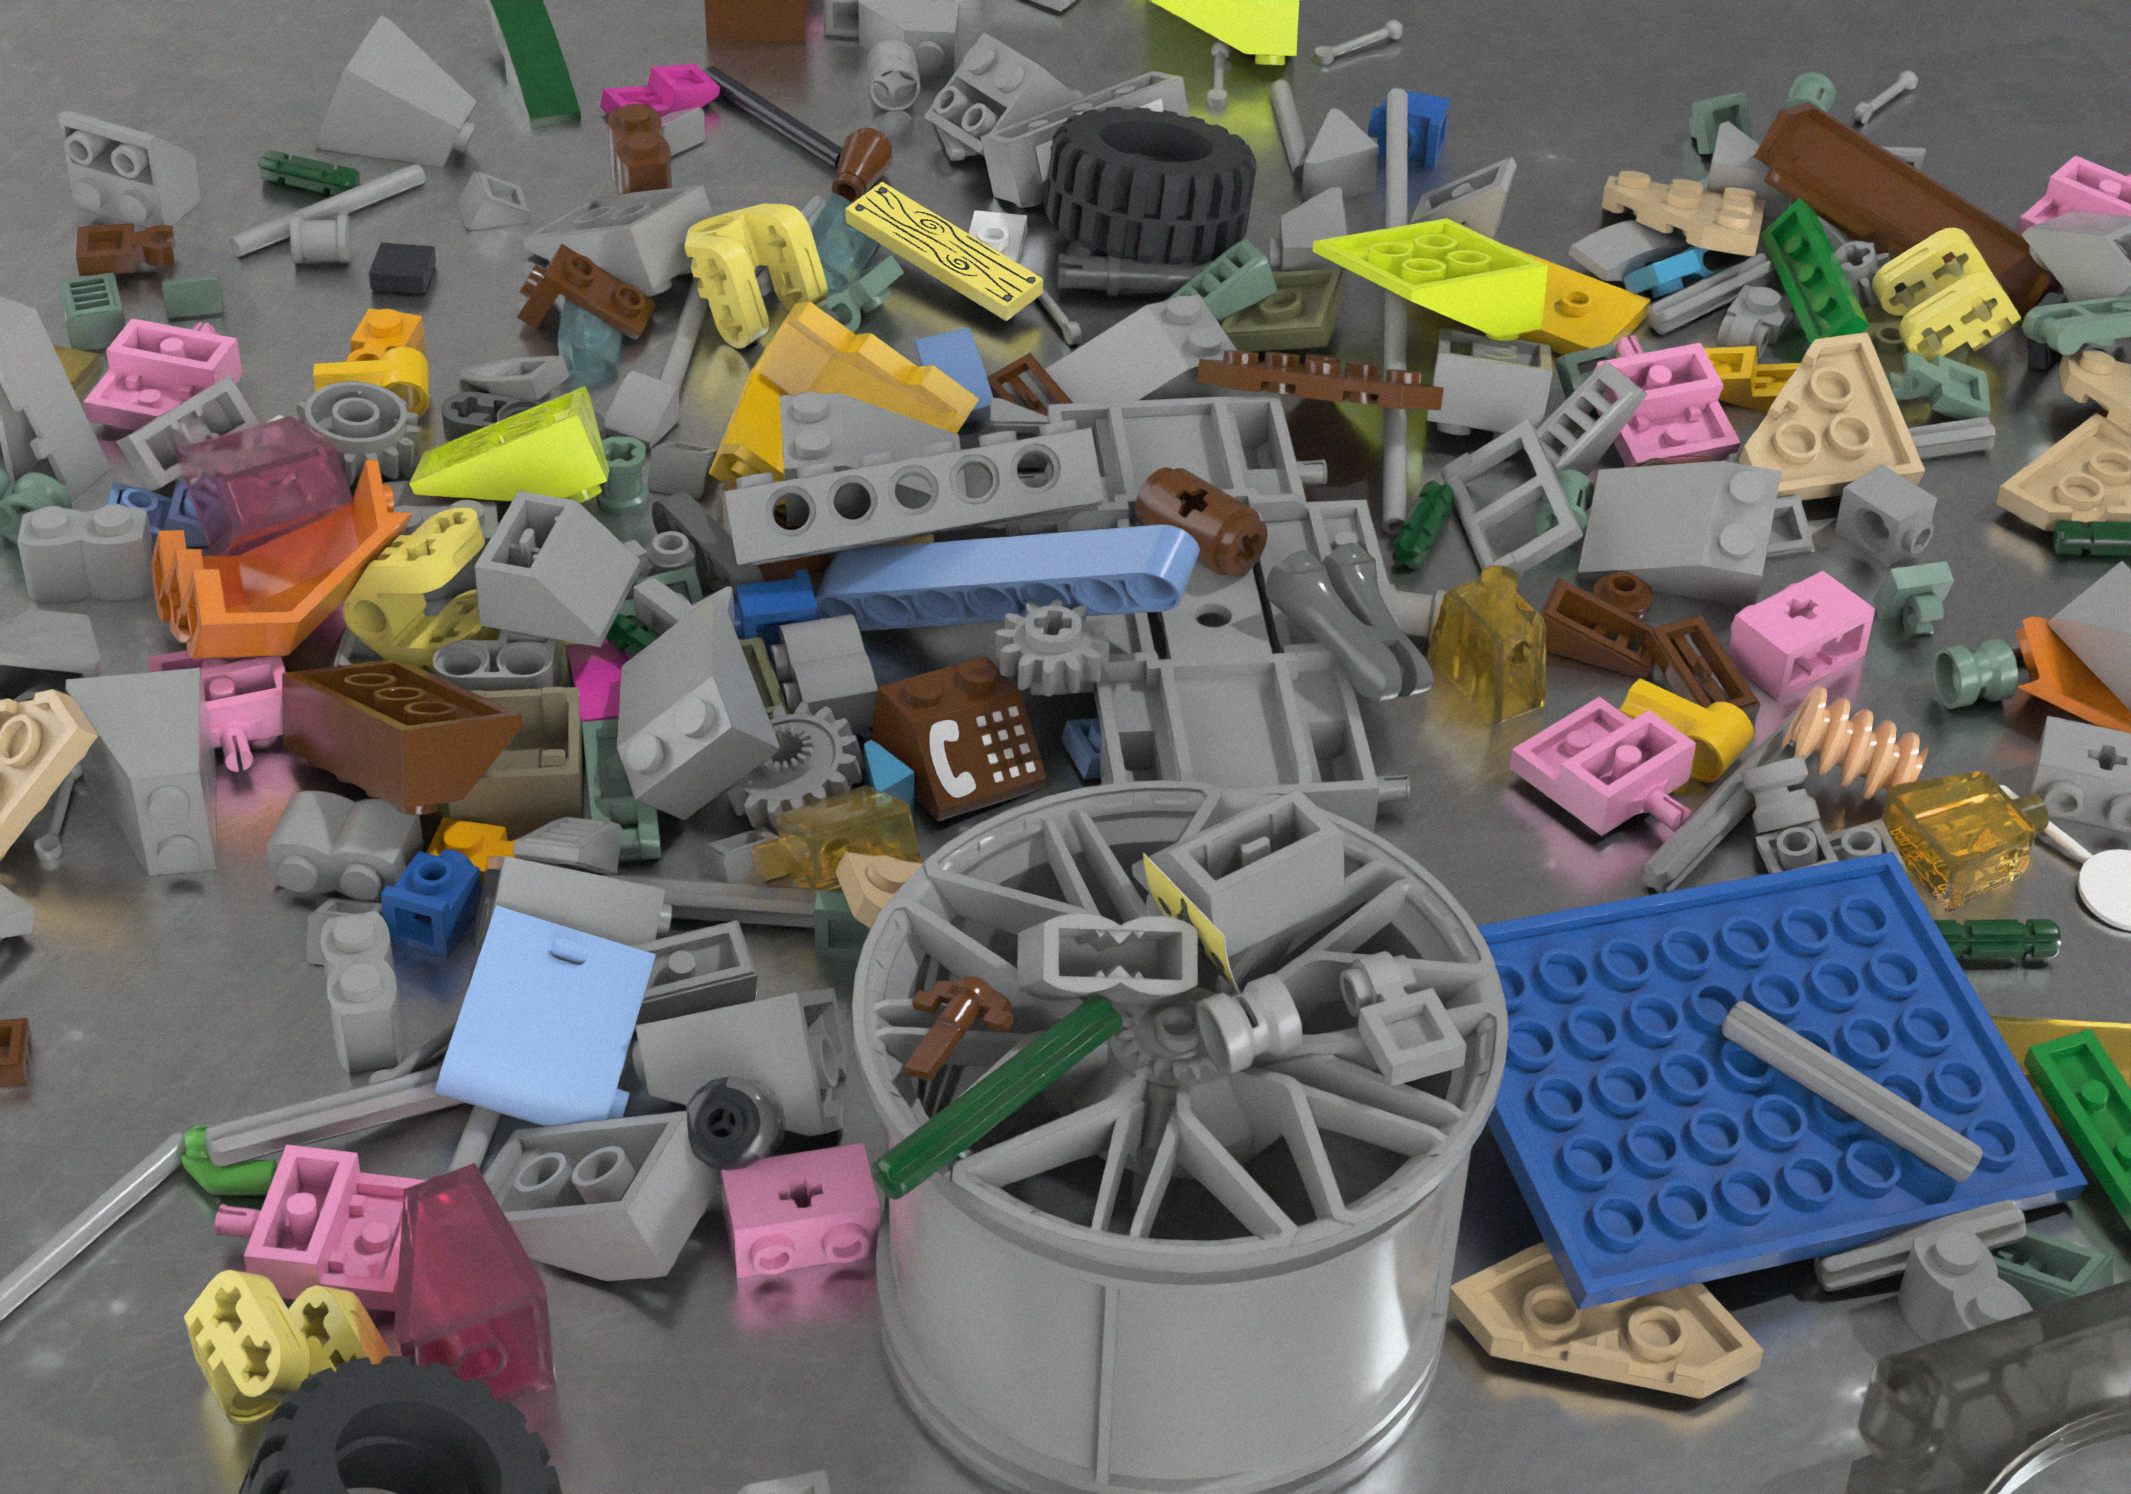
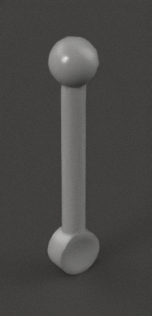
(1325, 55)
(1906, 81)
(1217, 96)
(1071, 330)
(49, 846)
(417, 1057)

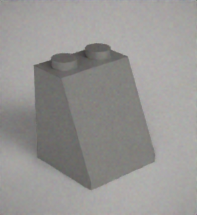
(153, 765)

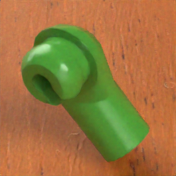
(239, 1179)

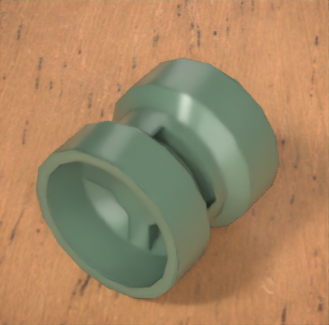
(1969, 674)

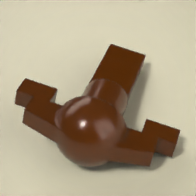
(966, 1001)

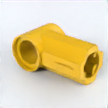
(398, 370)
(1719, 730)

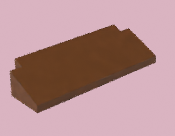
(1888, 200)

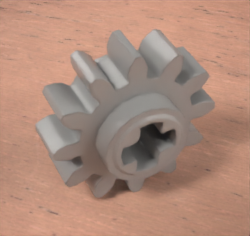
(1052, 647)

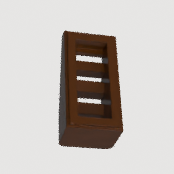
(1578, 627)

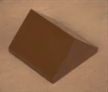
(758, 20)

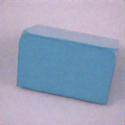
(888, 774)

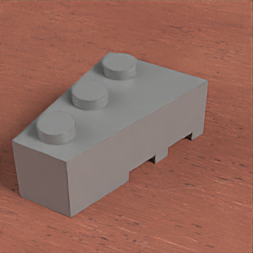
(39, 410)

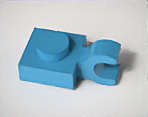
(1666, 275)

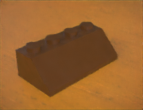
(394, 731)

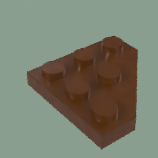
(1320, 379)

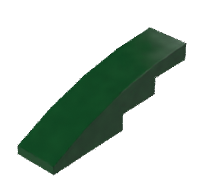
(534, 61)

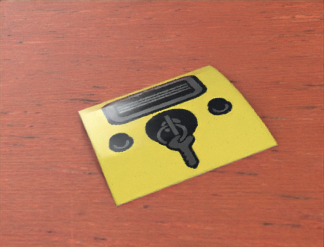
(1175, 904)

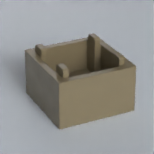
(540, 768)

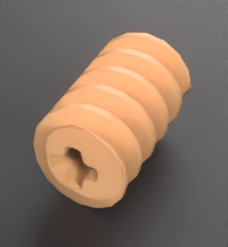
(1854, 744)

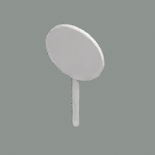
(2103, 880)

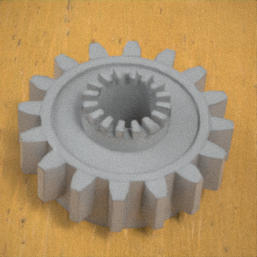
(363, 426)
(813, 763)

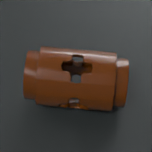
(1225, 528)

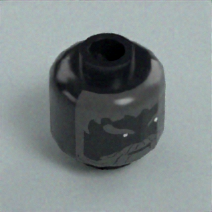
(757, 1128)

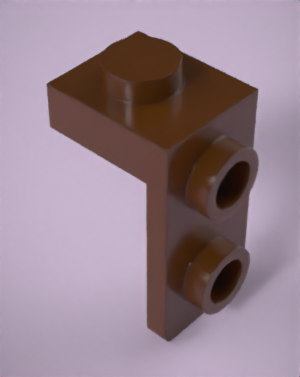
(588, 287)

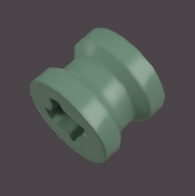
(29, 495)

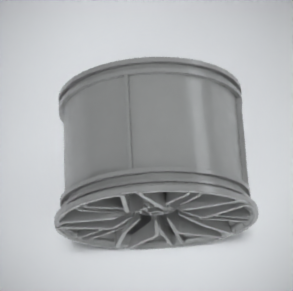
(1133, 1356)

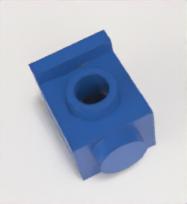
(1426, 127)
(771, 604)
(437, 887)

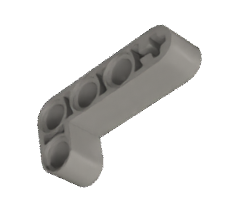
(509, 663)

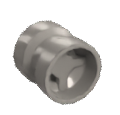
(893, 75)
(1780, 794)
(1249, 1024)

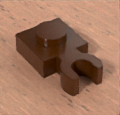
(119, 248)

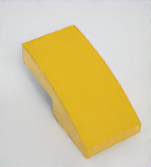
(1746, 381)

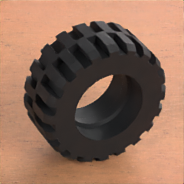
(1149, 185)
(398, 1433)

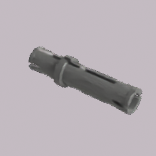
(1124, 274)

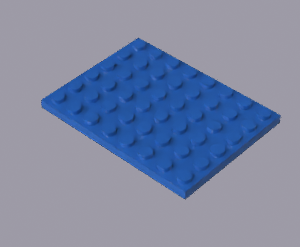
(1690, 1160)

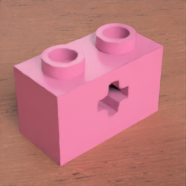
(1800, 635)
(801, 1210)

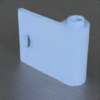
(546, 1023)

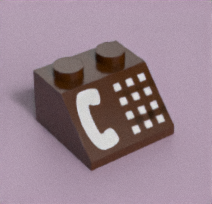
(961, 737)

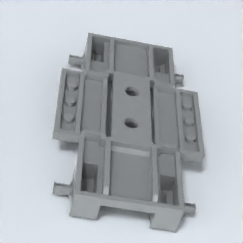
(1220, 698)

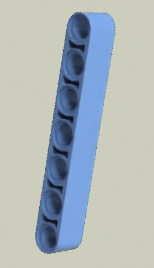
(989, 577)

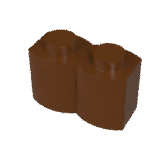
(638, 150)

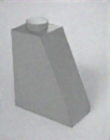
(396, 104)
(43, 651)
(572, 898)
(781, 1041)

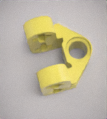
(731, 248)
(1953, 298)
(389, 597)
(262, 1350)

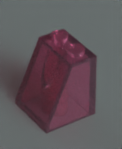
(262, 483)
(470, 1289)

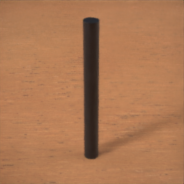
(776, 117)

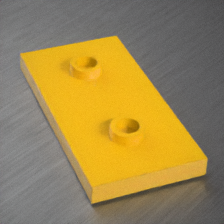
(1584, 311)

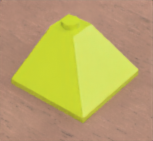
(1250, 26)
(1449, 273)
(538, 451)

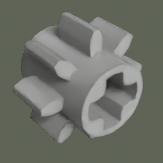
(1860, 266)

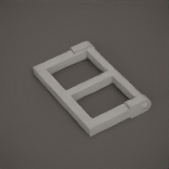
(1546, 483)

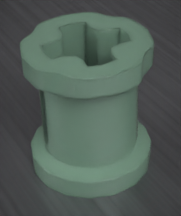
(1806, 88)
(624, 488)
(1579, 493)

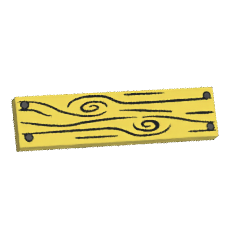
(944, 251)

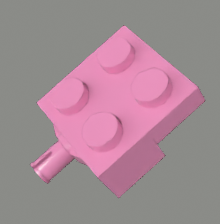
(2083, 188)
(158, 369)
(1681, 405)
(240, 699)
(1609, 766)
(324, 1227)

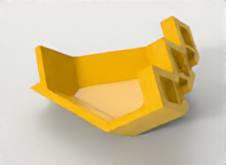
(825, 357)

